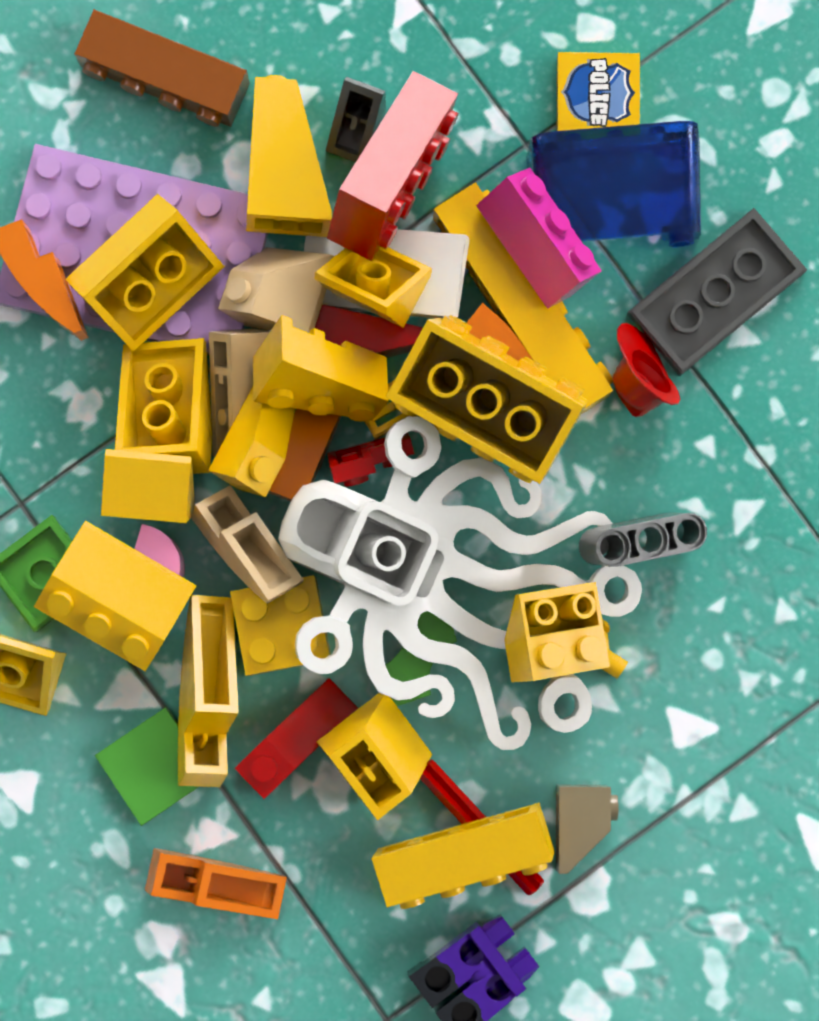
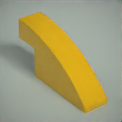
(207, 691)

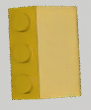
(145, 272)
(115, 596)

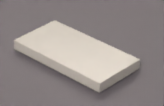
(440, 251)

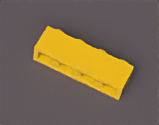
(463, 856)

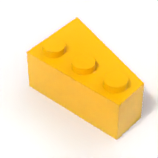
(318, 375)

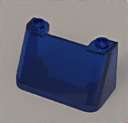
(624, 179)

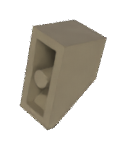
(581, 821)

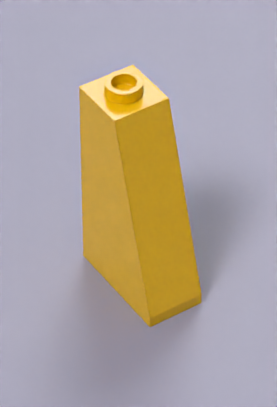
(284, 170)

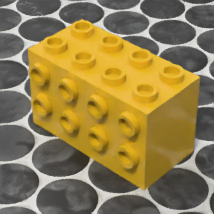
(487, 398)

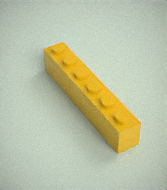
(510, 295)

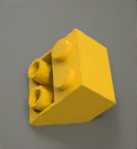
(555, 633)
(377, 754)

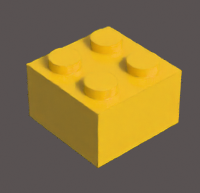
(270, 629)

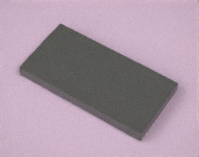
(716, 292)

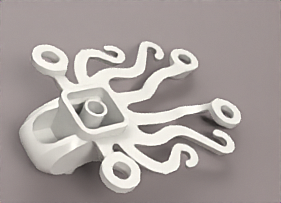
(395, 568)

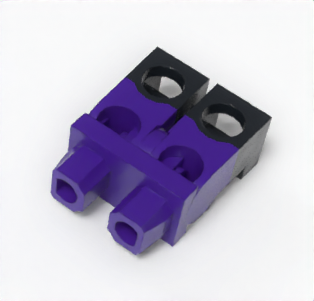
(477, 962)

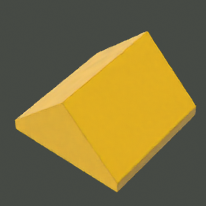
(381, 286)
(147, 486)
(28, 674)

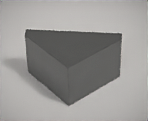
(355, 119)

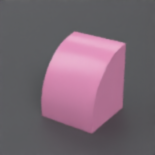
(160, 548)

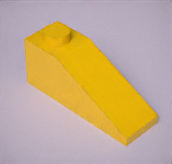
(254, 447)

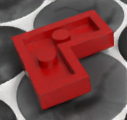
(356, 462)

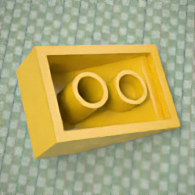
(166, 401)

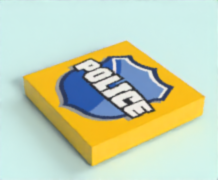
(597, 90)

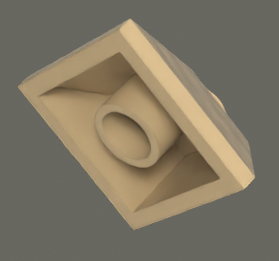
(273, 286)

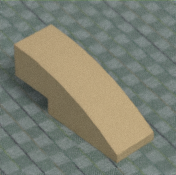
(246, 545)

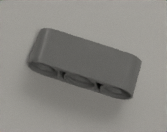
(660, 533)

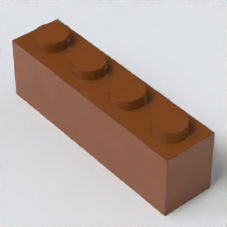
(162, 69)

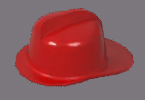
(640, 375)

